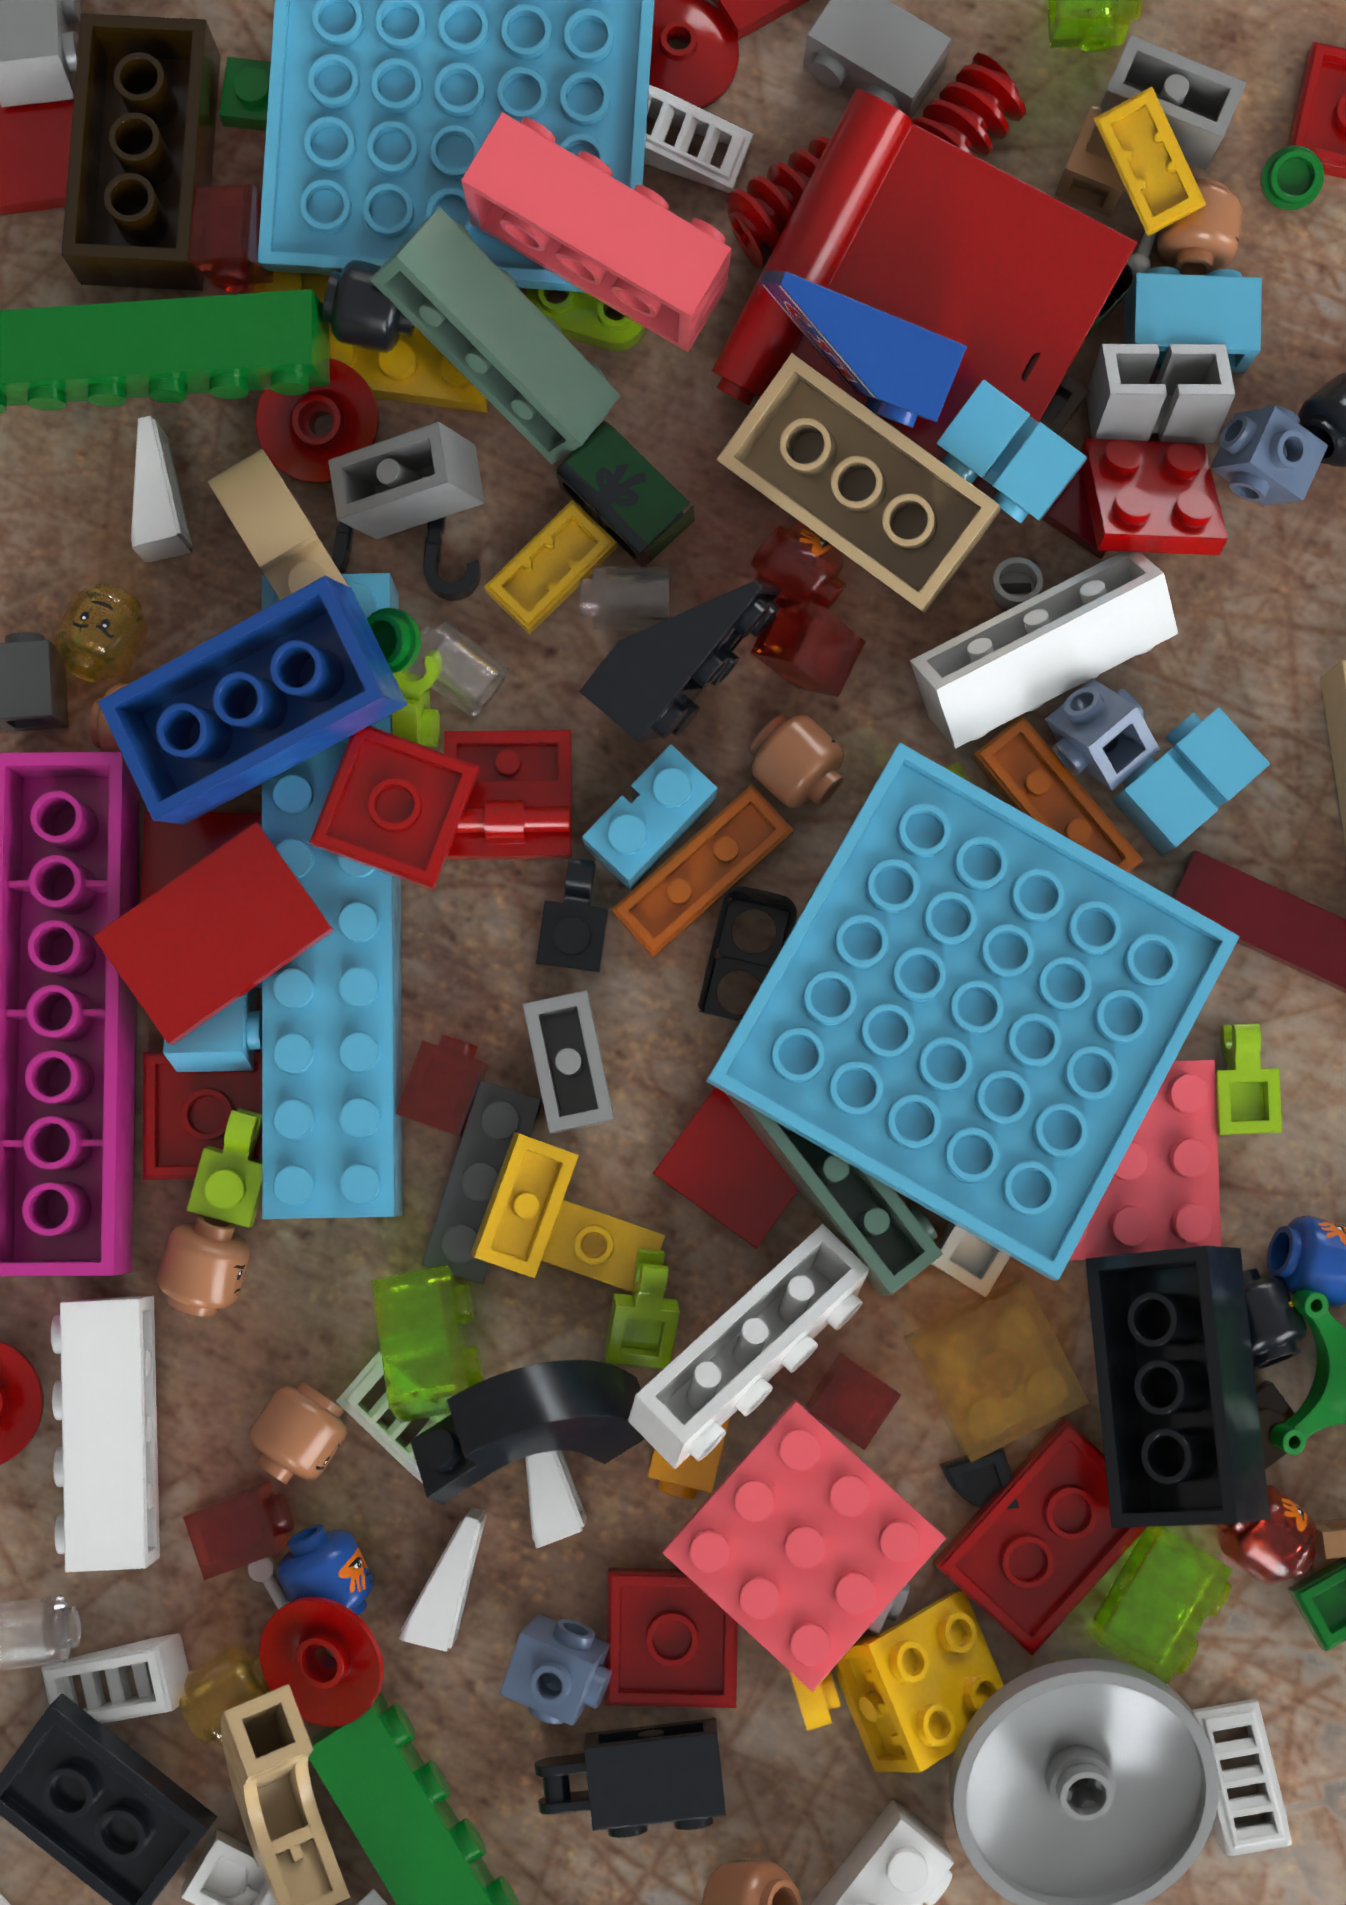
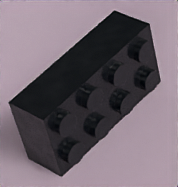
(1177, 1388)

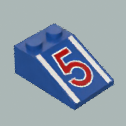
(873, 352)

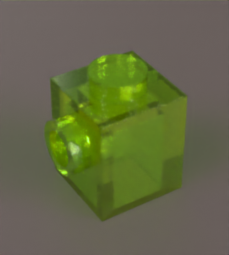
(1090, 23)

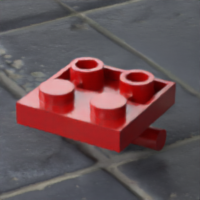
(519, 796)

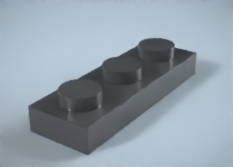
(481, 1153)

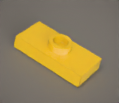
(1149, 161)
(550, 567)
(598, 1245)

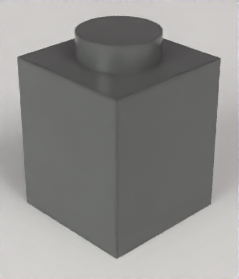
(32, 684)

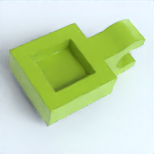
(416, 720)
(1246, 1093)
(230, 1179)
(645, 1323)

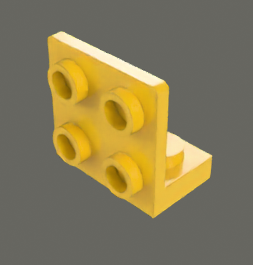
(918, 1684)

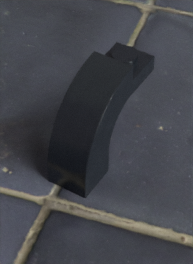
(525, 1413)

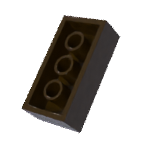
(139, 149)

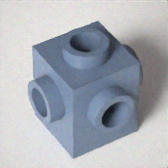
(1268, 456)
(1102, 734)
(557, 1670)

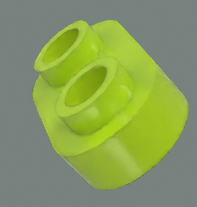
(584, 320)

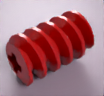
(974, 107)
(767, 205)

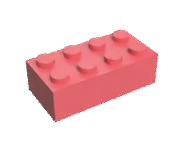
(596, 230)

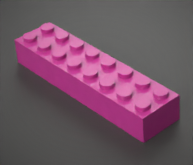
(66, 1014)

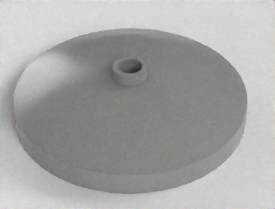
(1083, 1786)

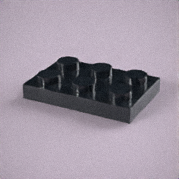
(100, 1806)

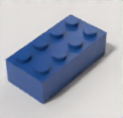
(252, 702)

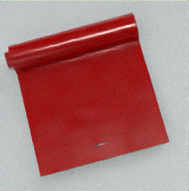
(940, 246)

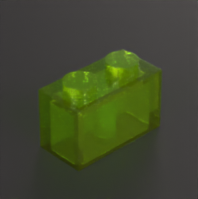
(425, 1341)
(1161, 1603)

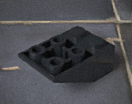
(659, 671)

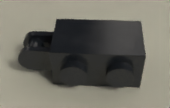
(640, 1778)

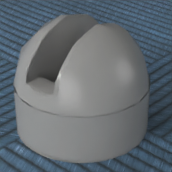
(1015, 576)

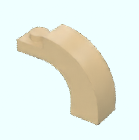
(273, 525)
(273, 1790)

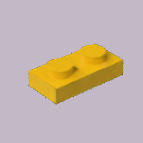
(524, 1205)

